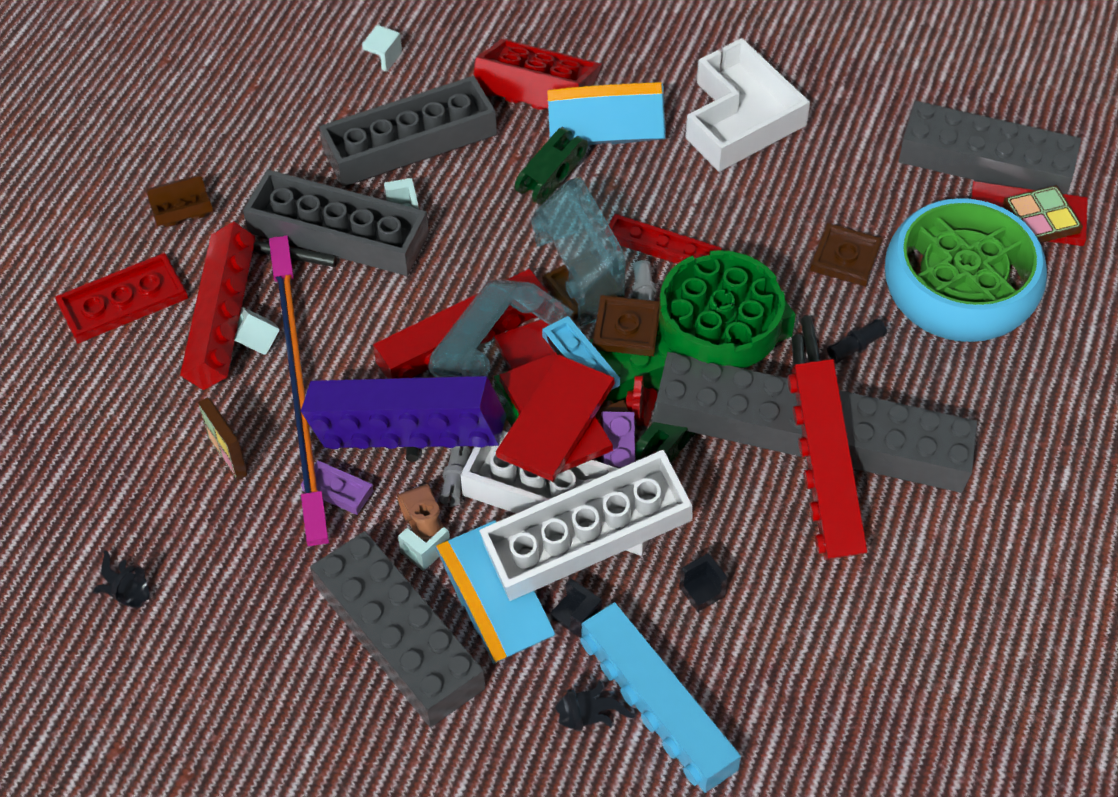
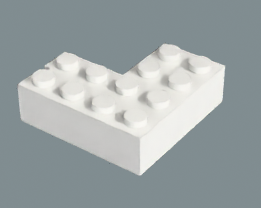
(749, 106)

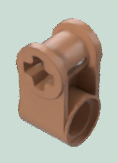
(420, 511)

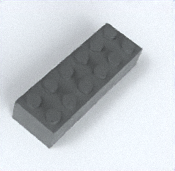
(408, 130)
(988, 149)
(337, 222)
(398, 628)

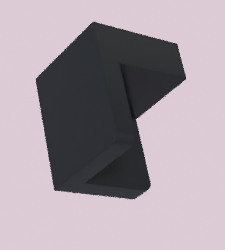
(703, 582)
(576, 607)

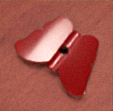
(641, 401)

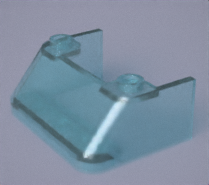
(584, 244)
(457, 351)

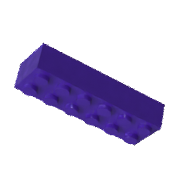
(405, 412)

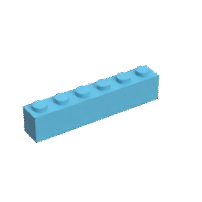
(660, 698)

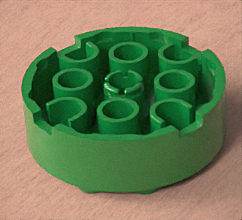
(721, 309)

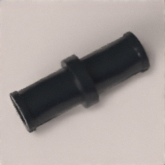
(857, 340)

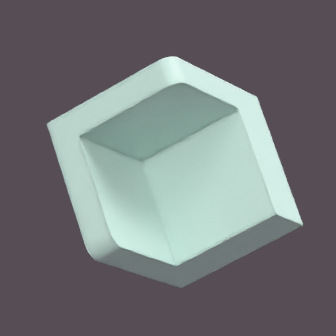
(384, 43)
(401, 192)
(255, 331)
(421, 552)

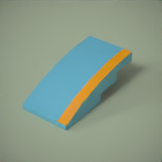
(609, 112)
(502, 624)

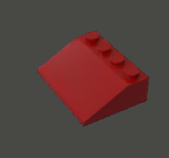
(528, 72)

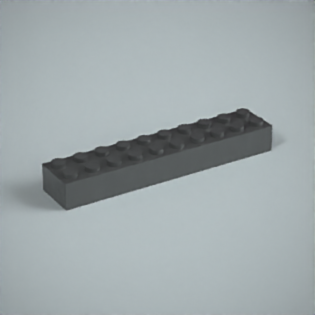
(759, 412)

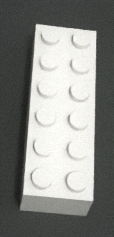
(517, 489)
(586, 525)

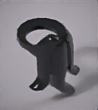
(125, 587)
(583, 709)

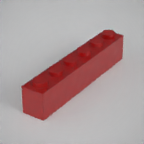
(218, 306)
(410, 349)
(828, 460)

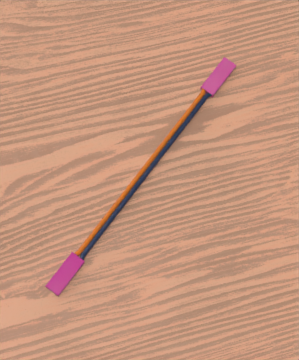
(312, 499)

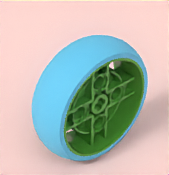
(965, 270)

